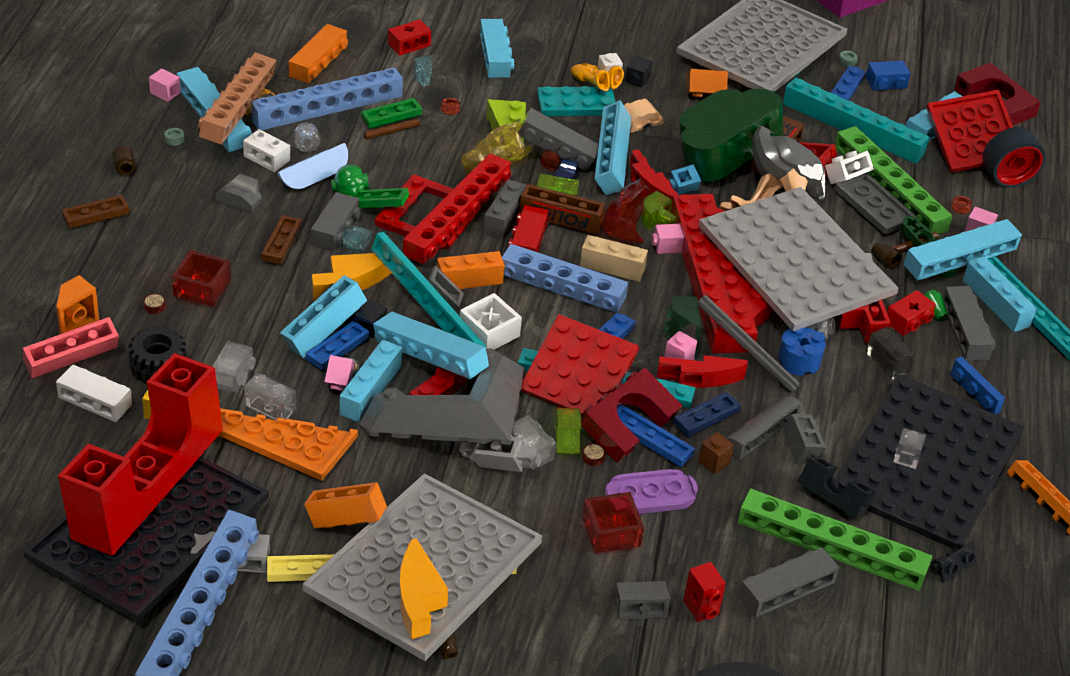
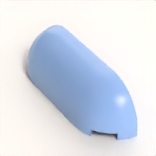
(314, 168)

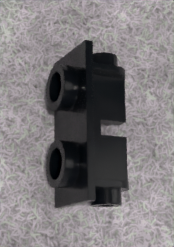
(956, 561)

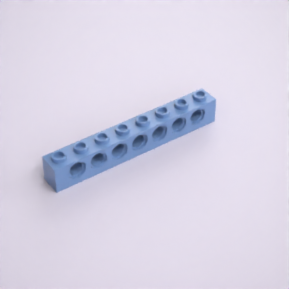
(326, 98)
(186, 609)

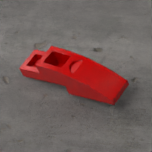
(655, 181)
(702, 374)
(442, 383)

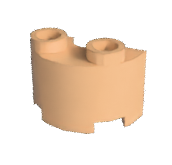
(643, 113)

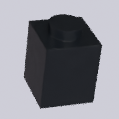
(638, 71)

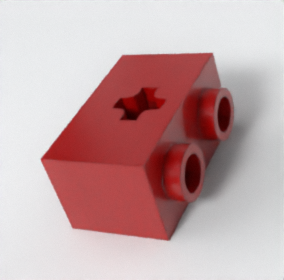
(409, 37)
(911, 312)
(704, 591)

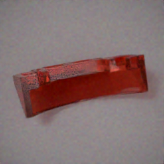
(624, 212)

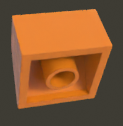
(705, 82)
(76, 304)

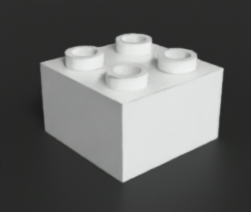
(492, 321)

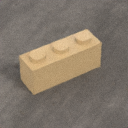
(613, 258)

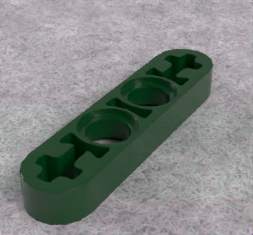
(913, 229)

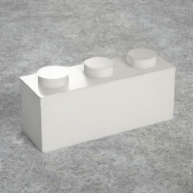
(94, 393)

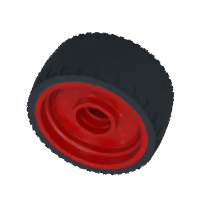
(1014, 157)

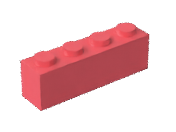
(70, 347)

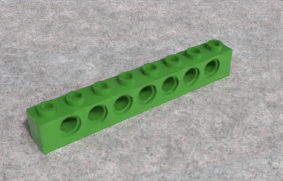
(896, 181)
(837, 538)

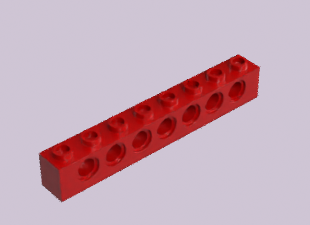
(456, 209)

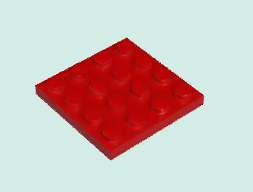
(966, 127)
(577, 365)

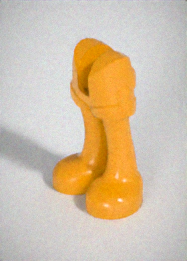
(599, 78)

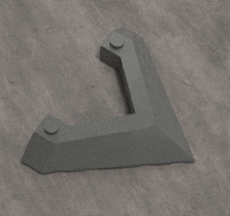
(475, 417)

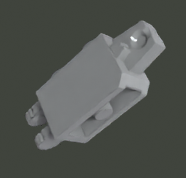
(501, 456)

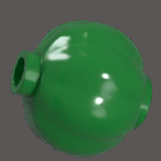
(350, 180)

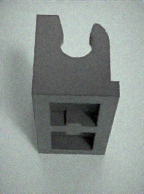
(803, 437)
(642, 600)

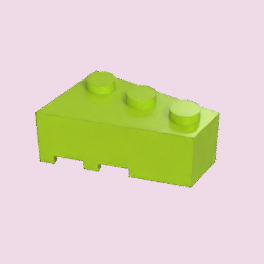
(504, 112)

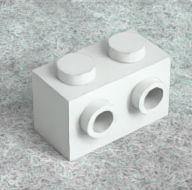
(266, 150)
(849, 167)

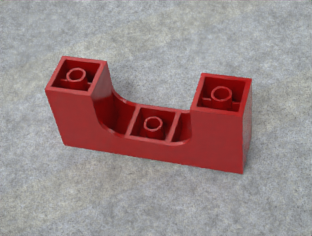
(114, 494)

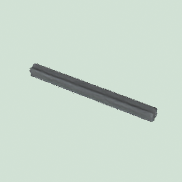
(748, 343)

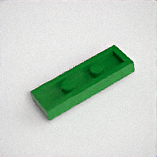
(391, 113)
(382, 197)

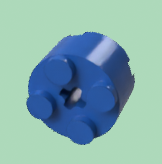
(801, 351)

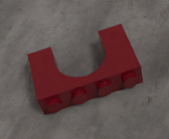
(986, 78)
(641, 391)

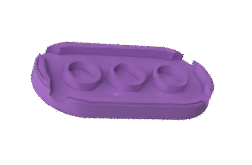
(656, 489)

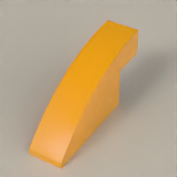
(362, 268)
(420, 590)

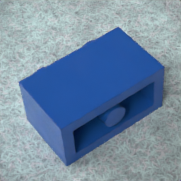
(887, 75)

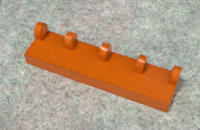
(1044, 488)

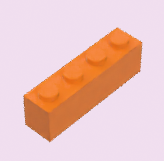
(317, 53)

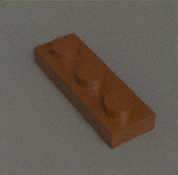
(95, 211)
(281, 239)

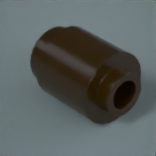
(124, 160)

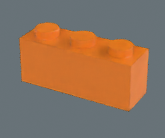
(473, 269)
(345, 505)

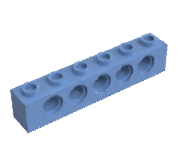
(564, 278)

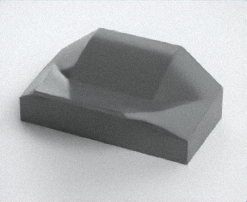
(241, 193)

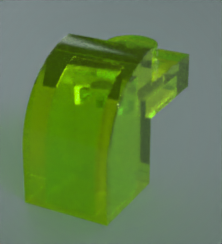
(657, 211)
(567, 428)

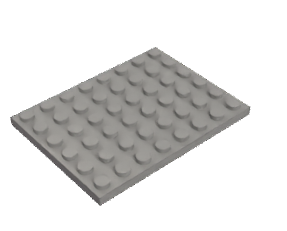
(762, 42)
(797, 258)
(462, 538)

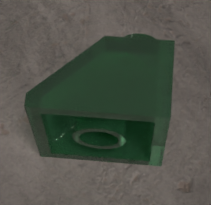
(683, 317)

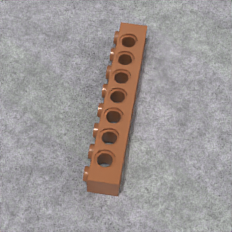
(237, 98)

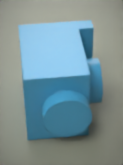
(685, 180)

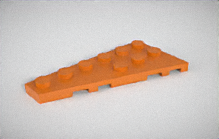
(289, 441)

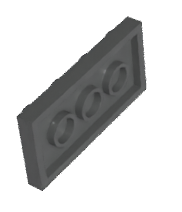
(873, 202)

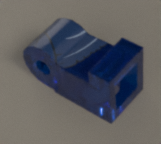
(567, 169)

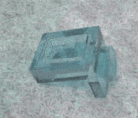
(423, 69)
(356, 238)

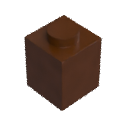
(716, 453)

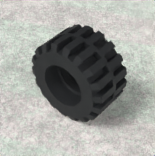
(152, 349)

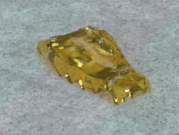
(502, 142)

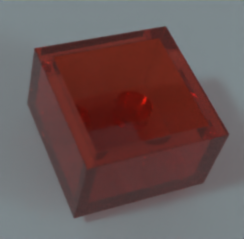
(201, 278)
(612, 522)

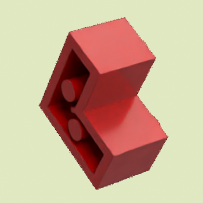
(867, 318)

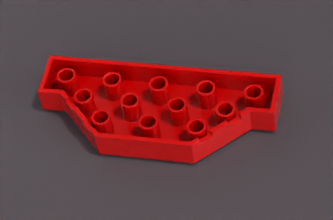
(716, 276)

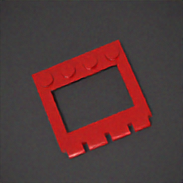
(416, 185)

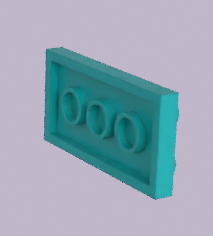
(573, 100)

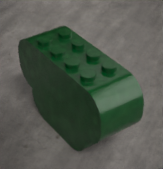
(721, 128)

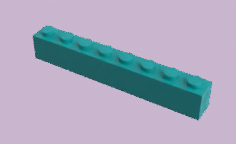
(846, 114)

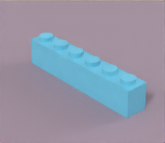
(201, 95)
(613, 148)
(962, 248)
(432, 345)

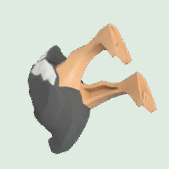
(783, 167)

